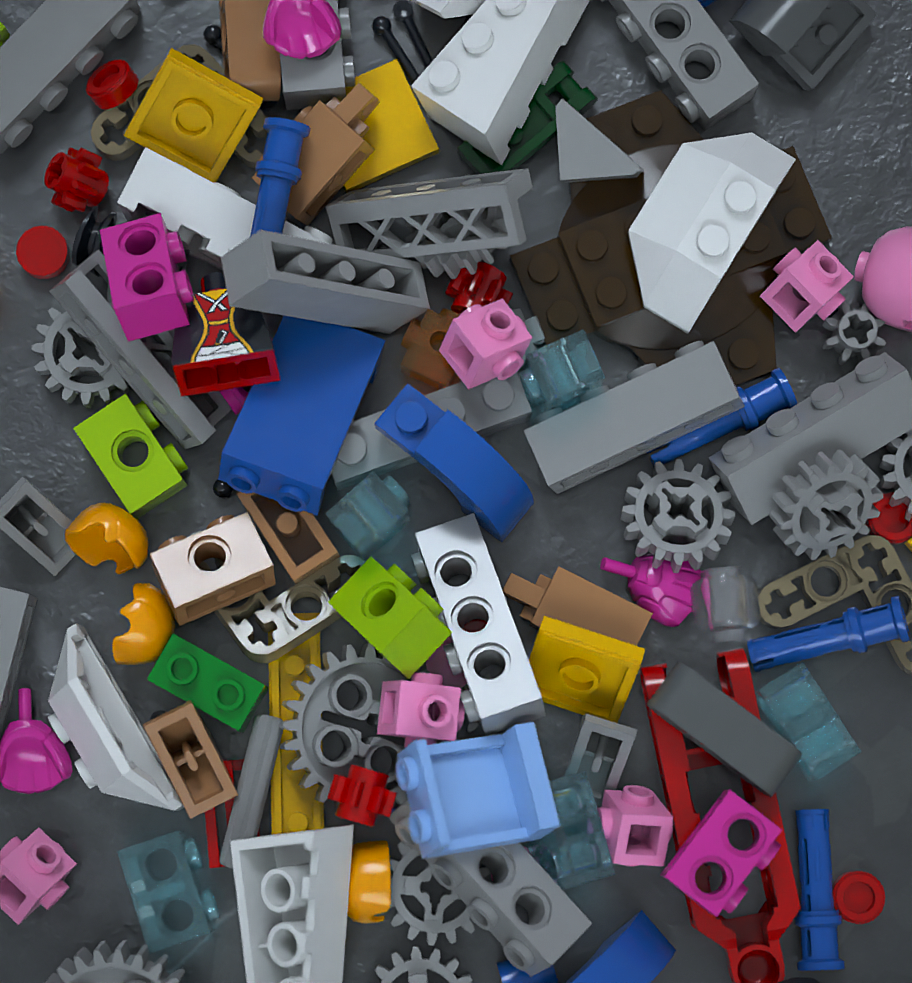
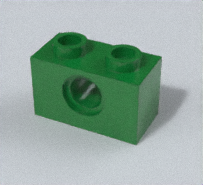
(208, 683)

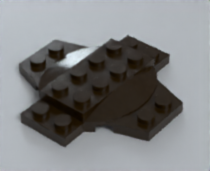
(590, 273)

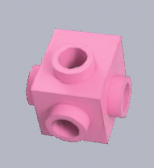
(807, 286)
(486, 343)
(420, 709)
(635, 826)
(32, 874)

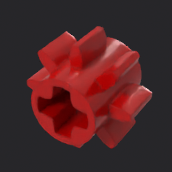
(76, 179)
(479, 288)
(362, 795)

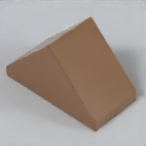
(190, 759)

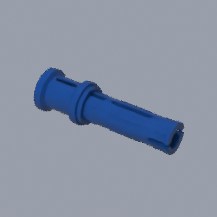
(278, 172)
(760, 403)
(853, 631)
(817, 916)

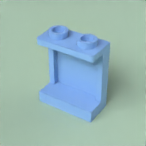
(477, 792)

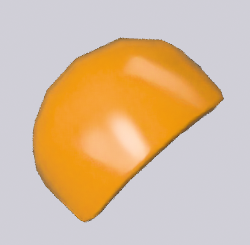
(108, 534)
(150, 627)
(369, 882)

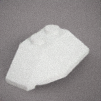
(701, 221)
(105, 728)

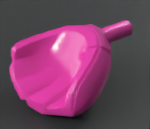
(301, 27)
(657, 589)
(32, 753)

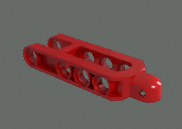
(752, 939)

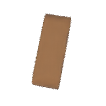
(244, 51)

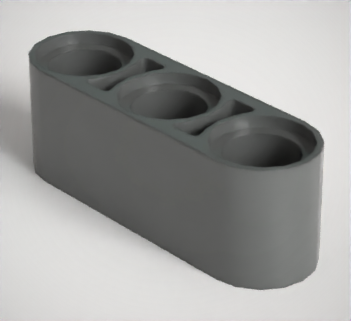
(724, 729)

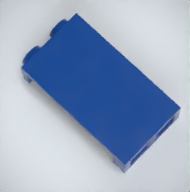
(297, 425)

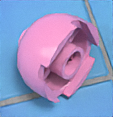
(888, 278)

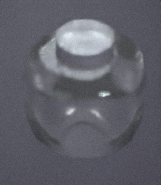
(725, 603)

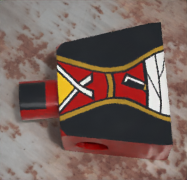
(222, 344)

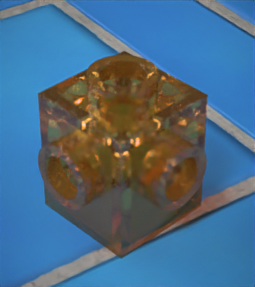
(421, 360)

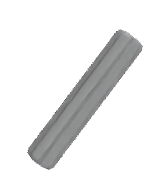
(253, 783)

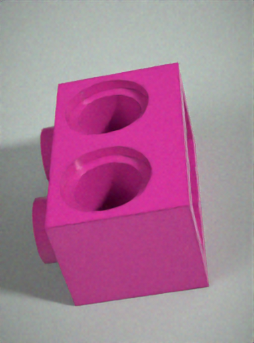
(145, 276)
(711, 844)

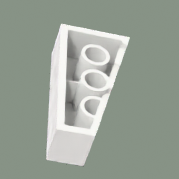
(493, 69)
(204, 213)
(294, 904)

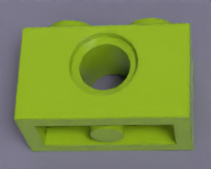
(108, 435)
(390, 616)

